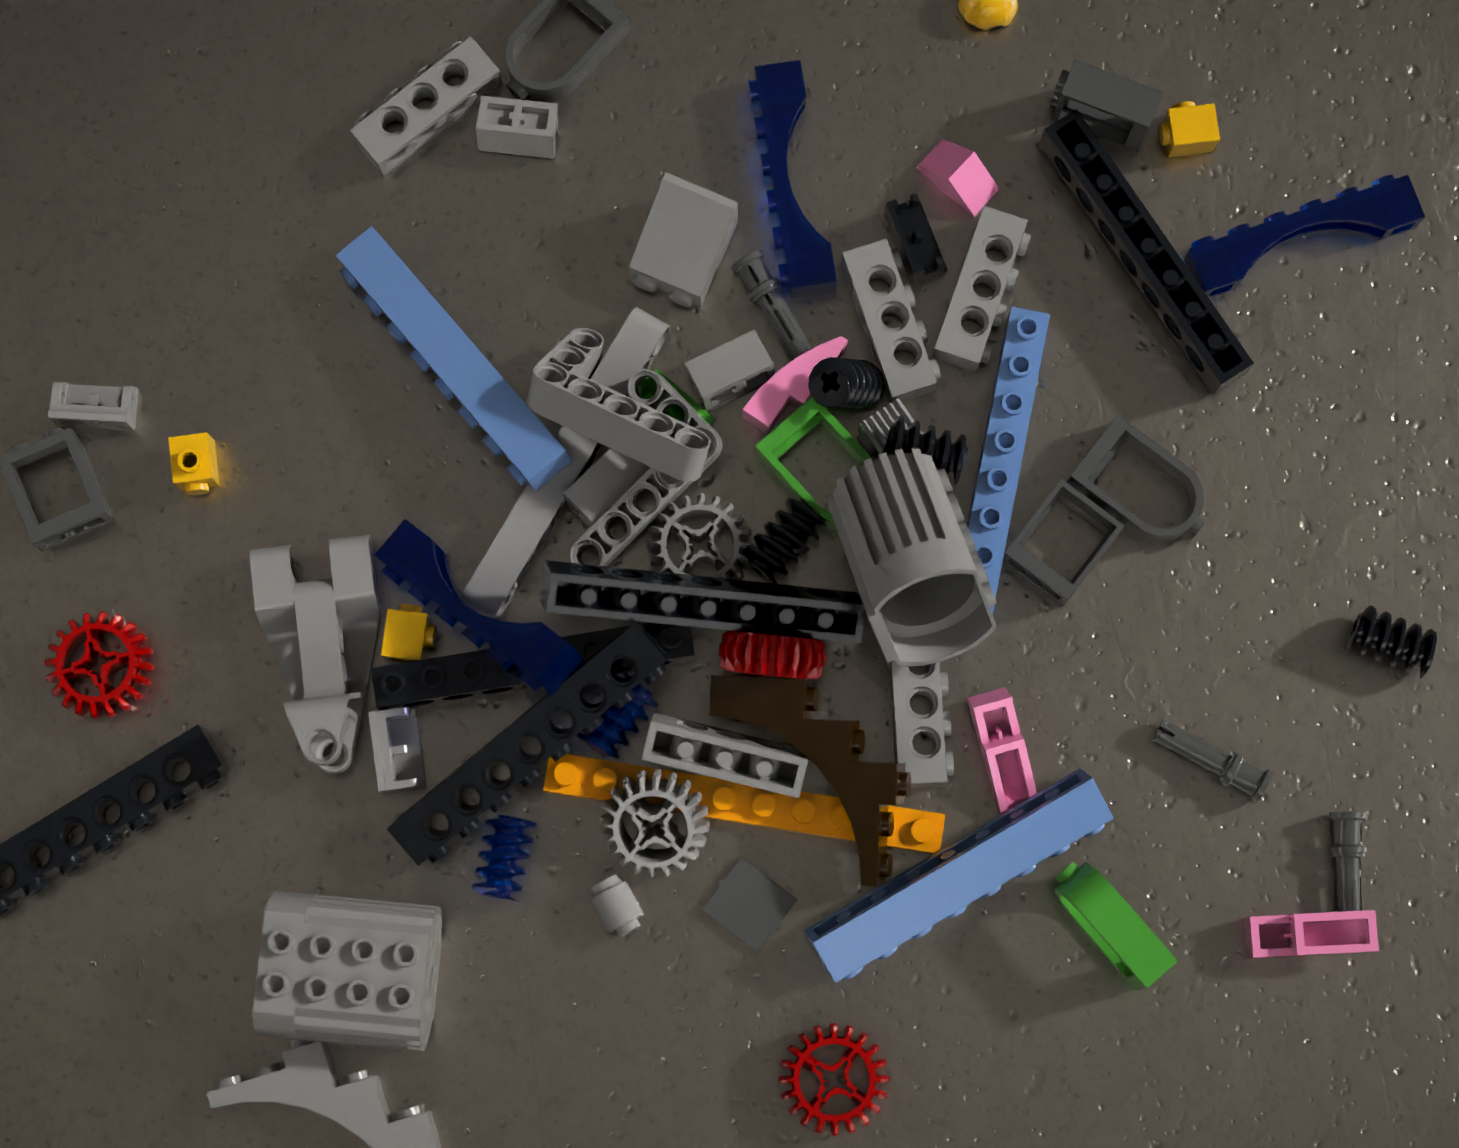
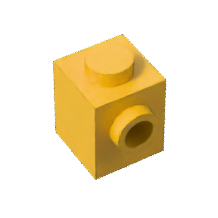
(1189, 129)
(194, 463)
(407, 634)

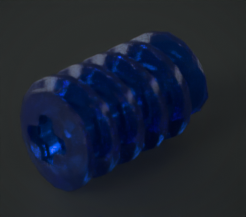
(617, 722)
(503, 857)

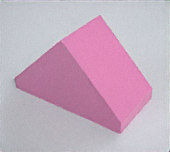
(959, 176)

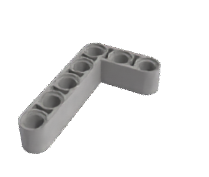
(567, 395)
(654, 480)

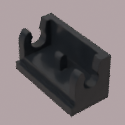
(914, 239)

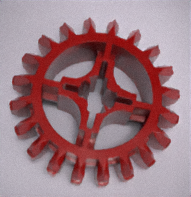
(772, 655)
(104, 681)
(862, 1099)

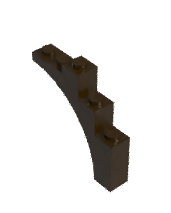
(863, 787)

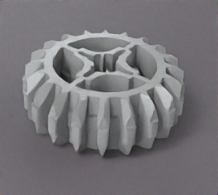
(720, 518)
(665, 834)

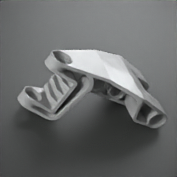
(322, 641)

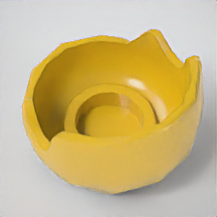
(988, 13)

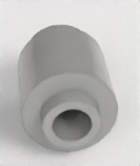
(616, 905)

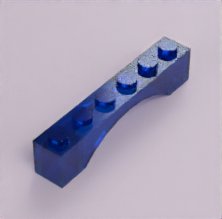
(1376, 212)
(806, 254)
(531, 647)

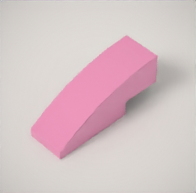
(788, 386)
(1002, 748)
(1311, 934)

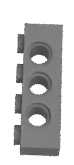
(420, 126)
(996, 231)
(875, 262)
(904, 685)
(725, 755)

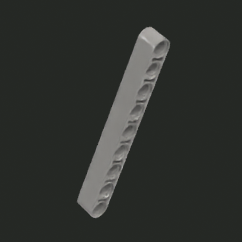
(539, 510)

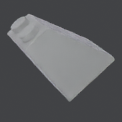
(683, 241)

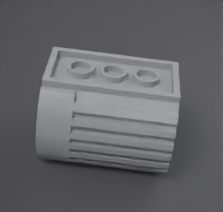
(912, 558)
(347, 970)

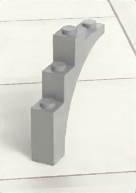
(312, 1084)

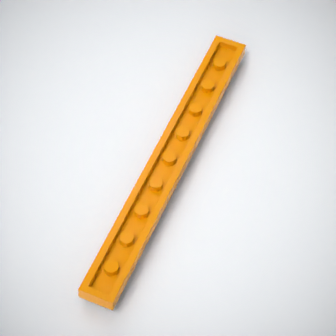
(745, 804)

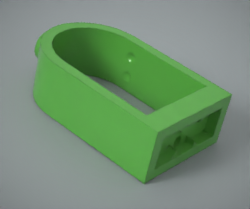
(793, 430)
(1113, 925)

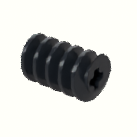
(846, 383)
(943, 452)
(783, 539)
(1393, 640)

